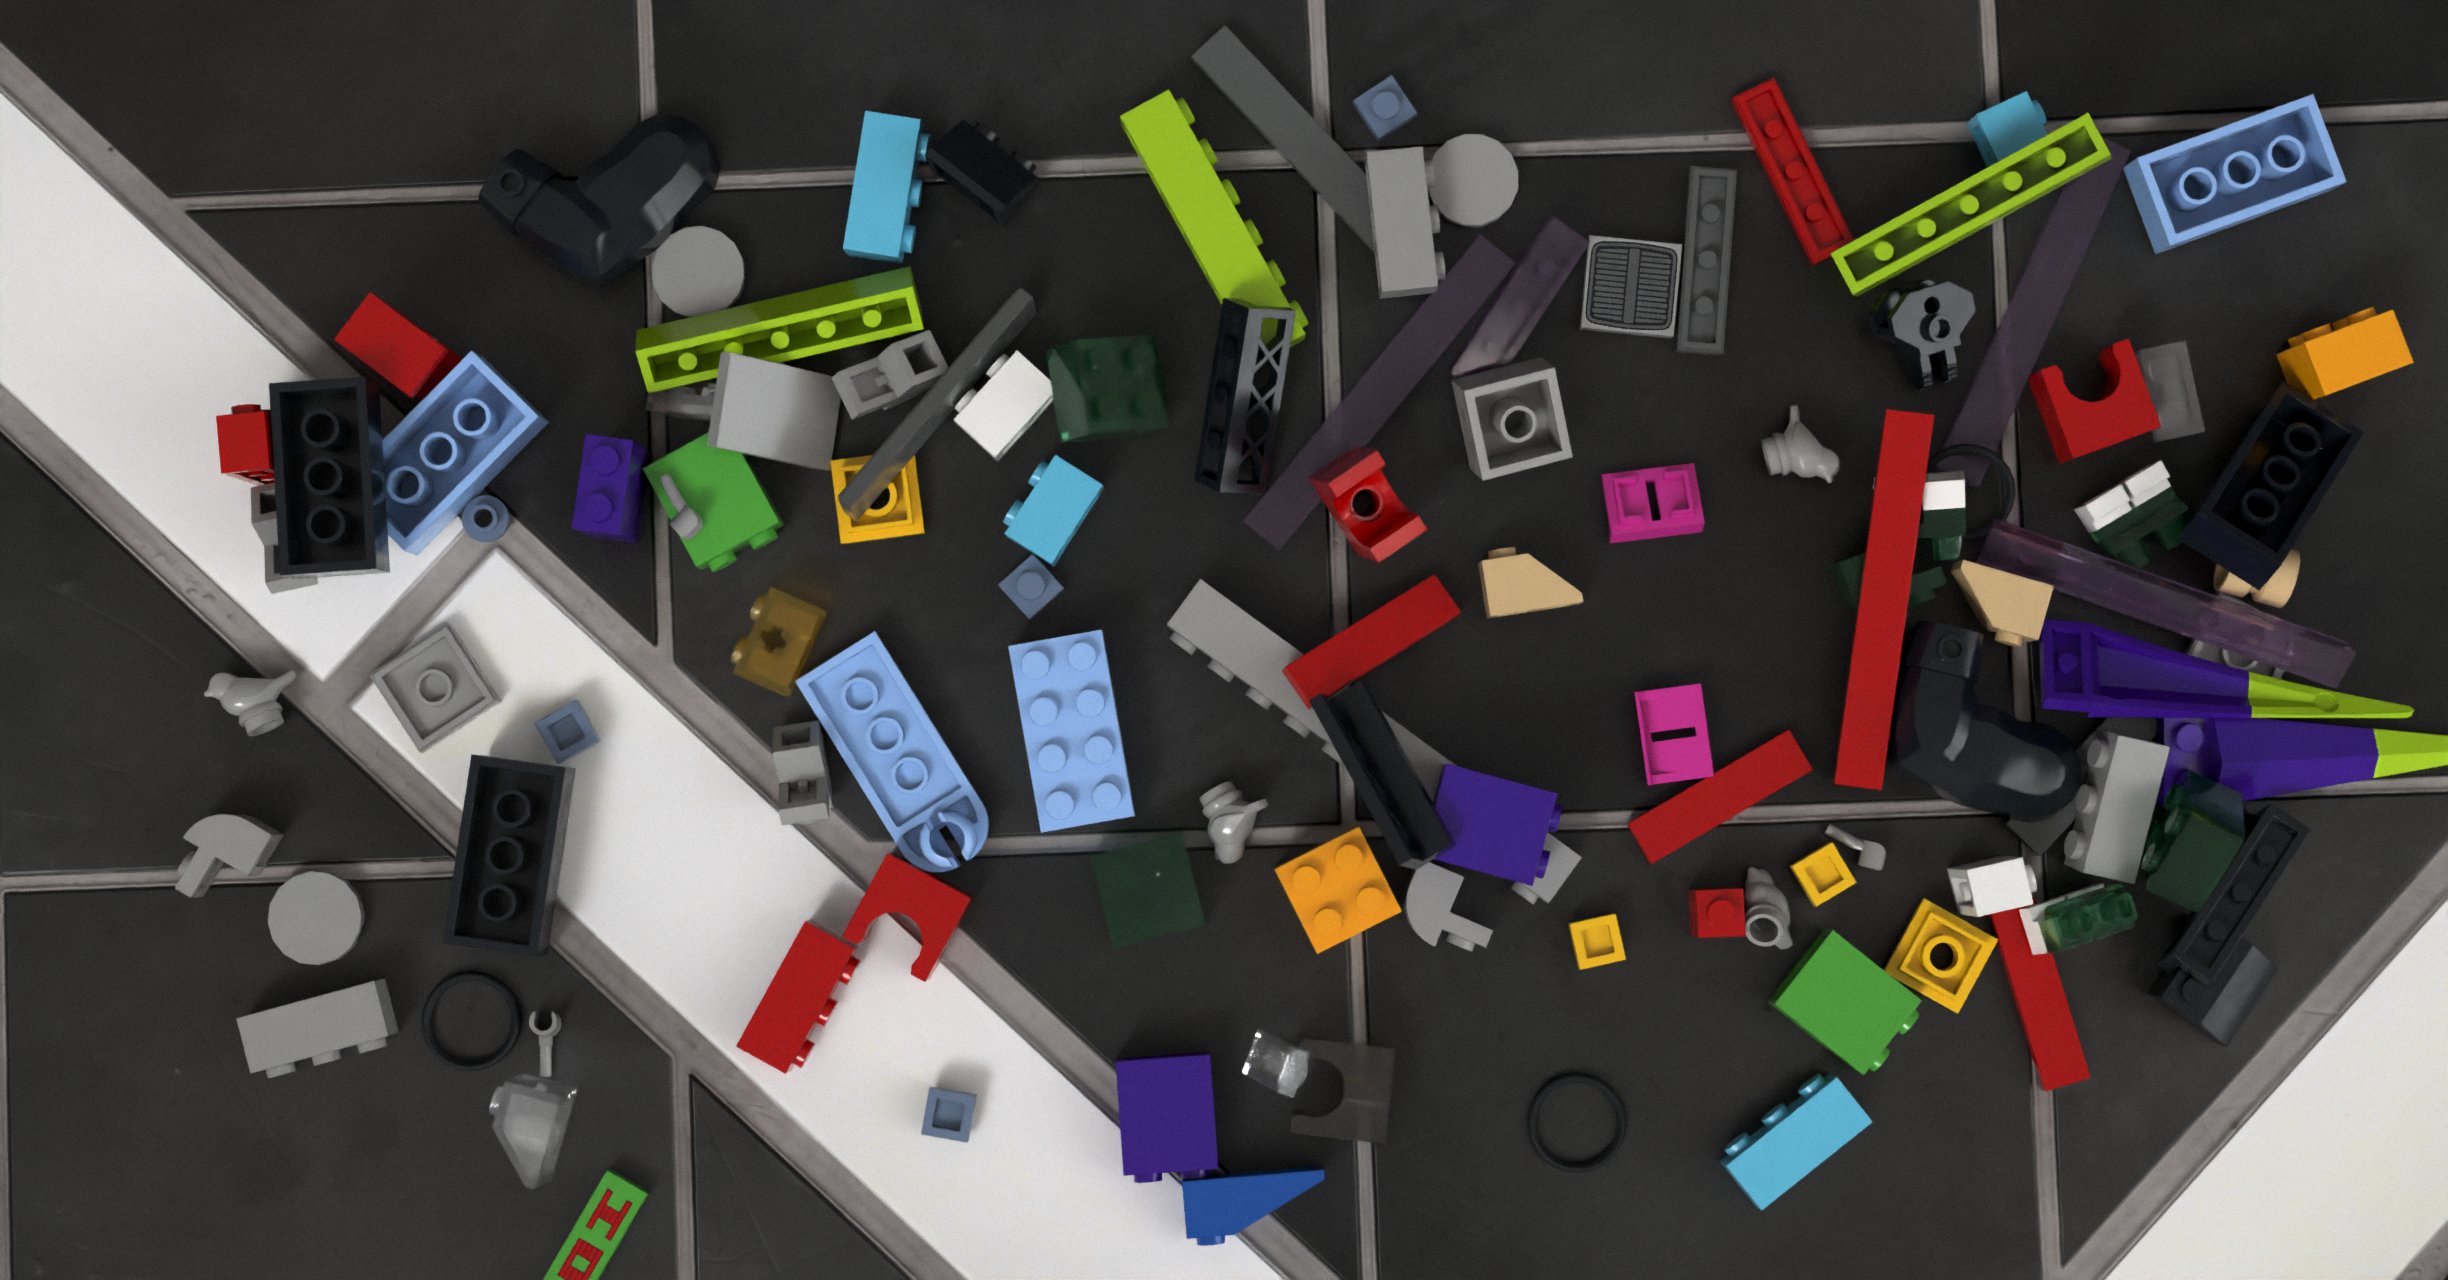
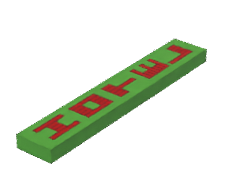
(598, 1229)

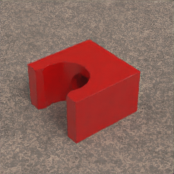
(397, 347)
(2085, 426)
(1387, 521)
(921, 896)

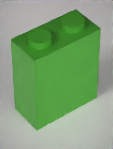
(726, 497)
(1846, 1002)

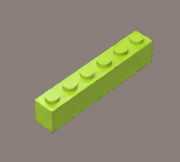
(1971, 205)
(1206, 209)
(780, 328)

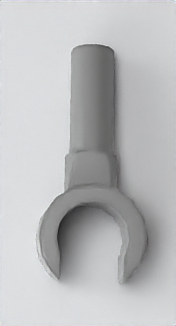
(687, 521)
(1871, 853)
(545, 1041)

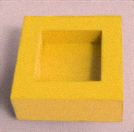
(1822, 874)
(1597, 941)

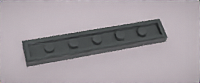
(1288, 129)
(937, 404)

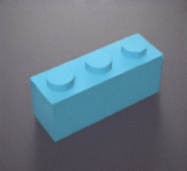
(886, 188)
(1794, 1139)

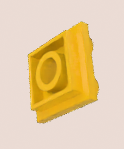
(897, 519)
(1911, 957)

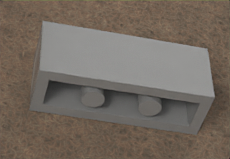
(1403, 222)
(2115, 805)
(318, 1028)

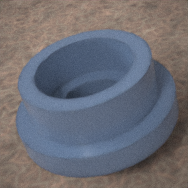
(500, 520)

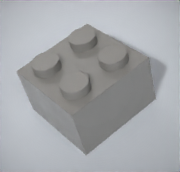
(1512, 418)

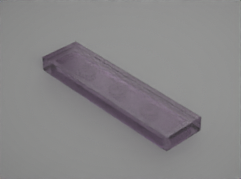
(1521, 300)

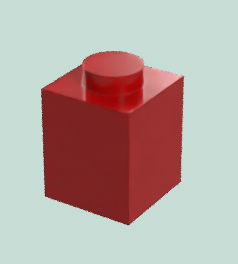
(1717, 912)

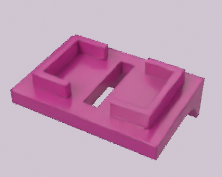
(1630, 509)
(1672, 710)

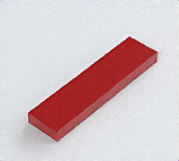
(1792, 170)
(1372, 640)
(1719, 797)
(2040, 1004)

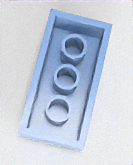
(2234, 174)
(452, 449)
(1071, 731)

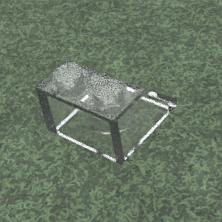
(532, 1124)

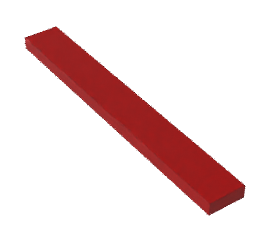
(1883, 599)

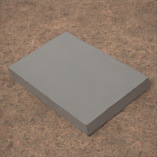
(774, 412)

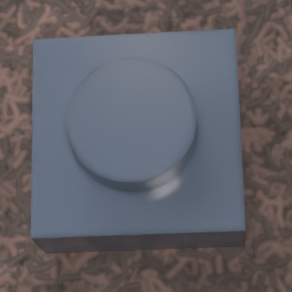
(1384, 108)
(1031, 586)
(567, 732)
(949, 1114)

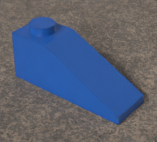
(1235, 1200)

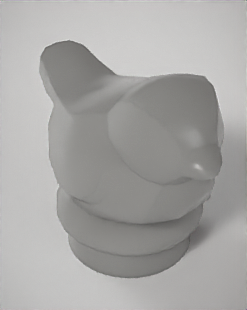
(1799, 452)
(251, 699)
(1229, 820)
(1766, 911)

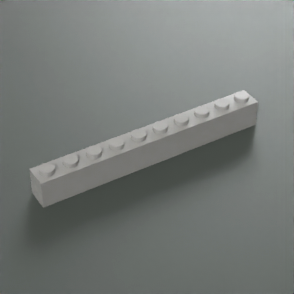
(1257, 657)

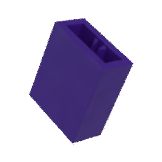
(611, 488)
(1496, 823)
(1167, 1115)

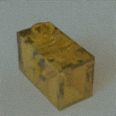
(800, 628)

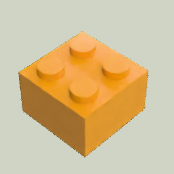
(2355, 352)
(1337, 889)

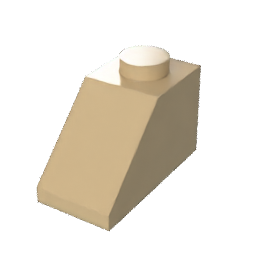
(1522, 585)
(2004, 601)

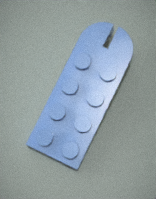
(897, 754)

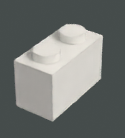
(1004, 404)
(1992, 885)

